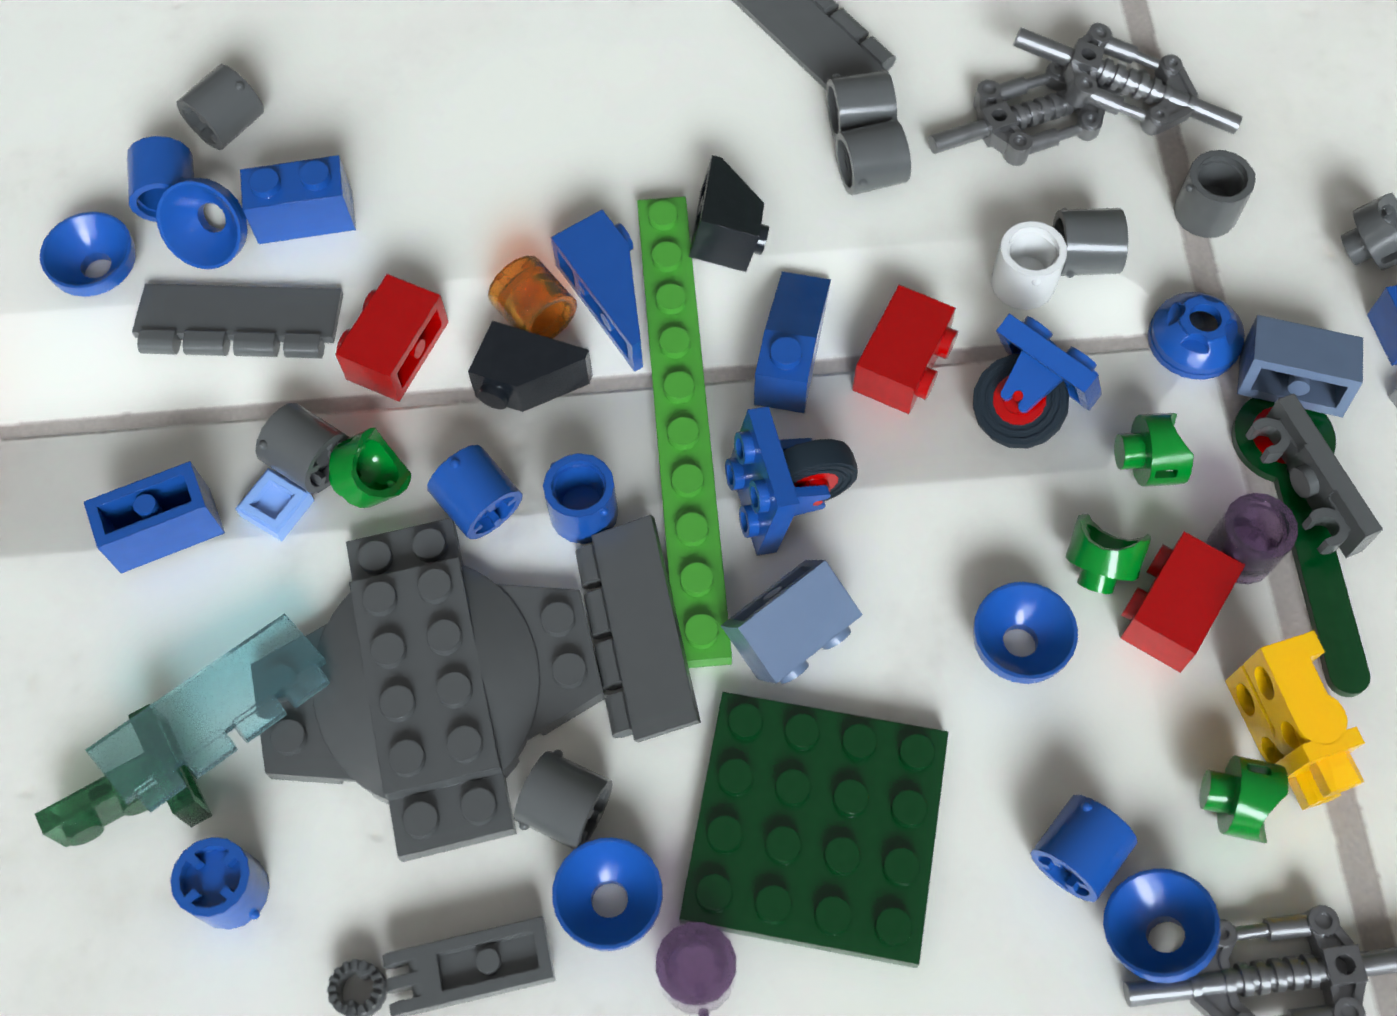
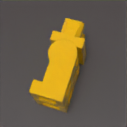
(1297, 719)

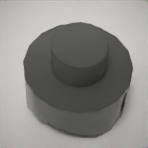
(1374, 233)

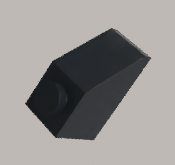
(727, 219)
(526, 368)

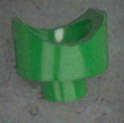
(1153, 449)
(367, 470)
(1104, 556)
(1244, 796)

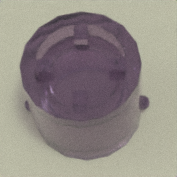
(1256, 533)
(696, 968)

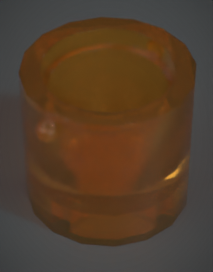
(532, 297)

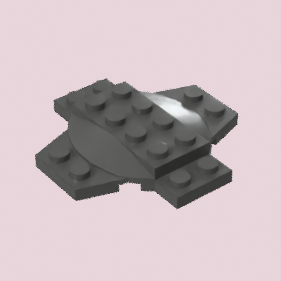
(435, 688)

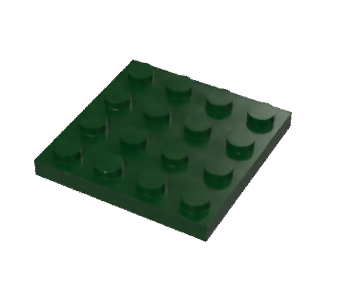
(817, 829)

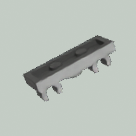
(1317, 477)

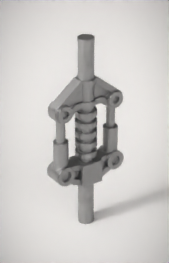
(1170, 88)
(1003, 125)
(1333, 966)

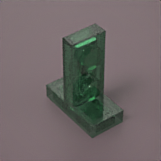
(86, 812)

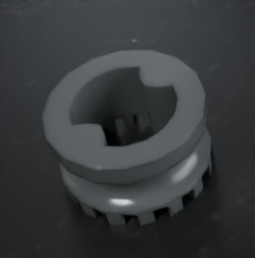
(364, 971)

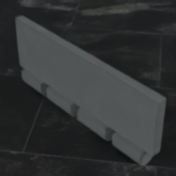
(819, 37)
(246, 315)
(647, 640)

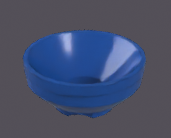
(187, 231)
(81, 241)
(1192, 351)
(1038, 613)
(599, 864)
(1157, 898)

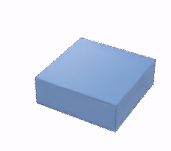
(275, 504)

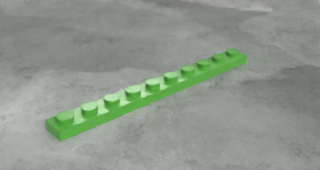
(683, 433)

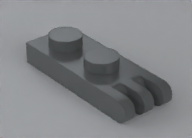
(471, 967)

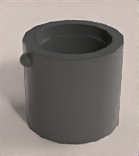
(860, 100)
(220, 107)
(873, 157)
(1214, 193)
(1093, 240)
(299, 446)
(562, 800)

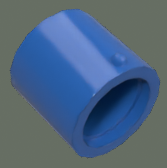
(152, 168)
(474, 491)
(580, 497)
(1084, 848)
(219, 883)

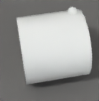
(1028, 265)

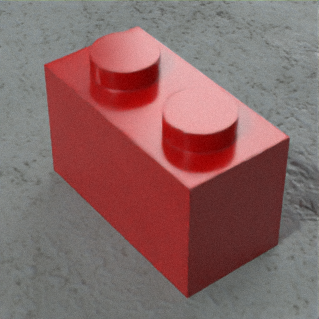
(391, 337)
(904, 350)
(1181, 601)

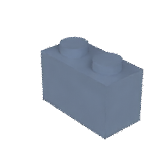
(1304, 360)
(793, 622)

